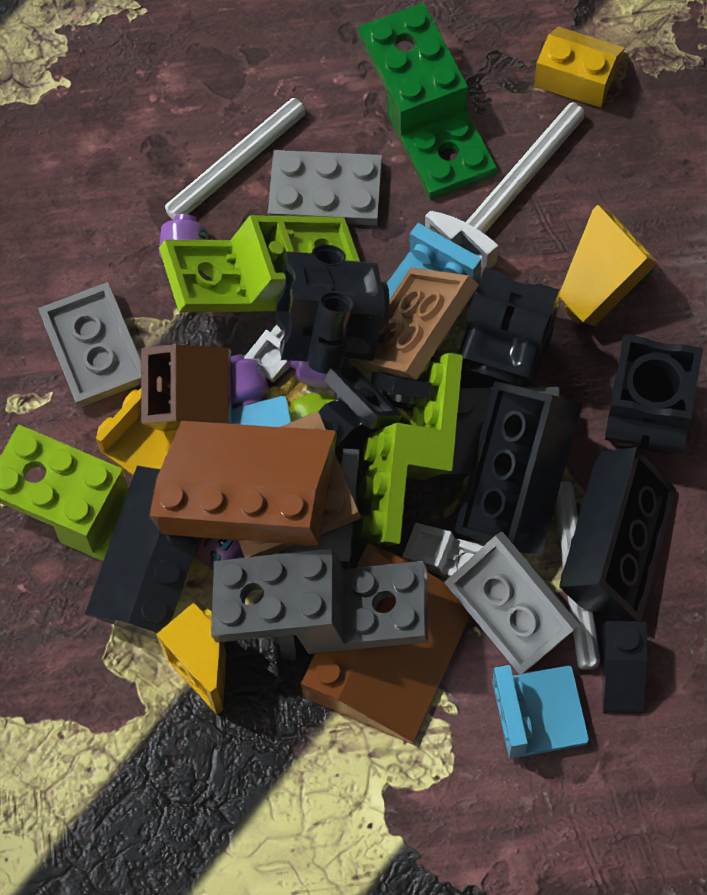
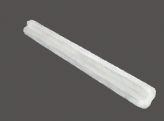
(236, 158)
(526, 167)
(585, 635)

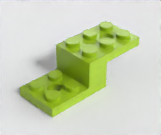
(249, 267)
(410, 452)
(76, 496)

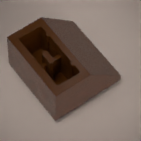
(185, 385)

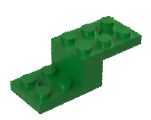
(426, 100)

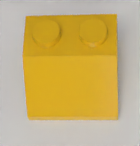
(577, 66)
(196, 655)

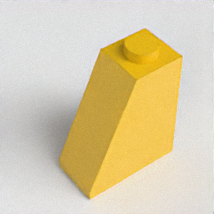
(603, 268)

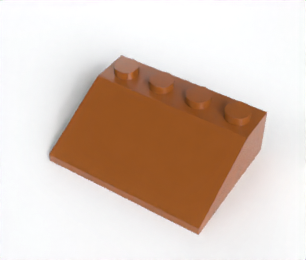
(245, 483)
(394, 683)

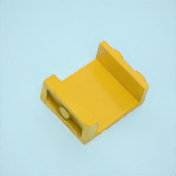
(130, 442)

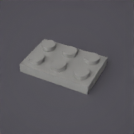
(326, 185)
(92, 344)
(511, 603)

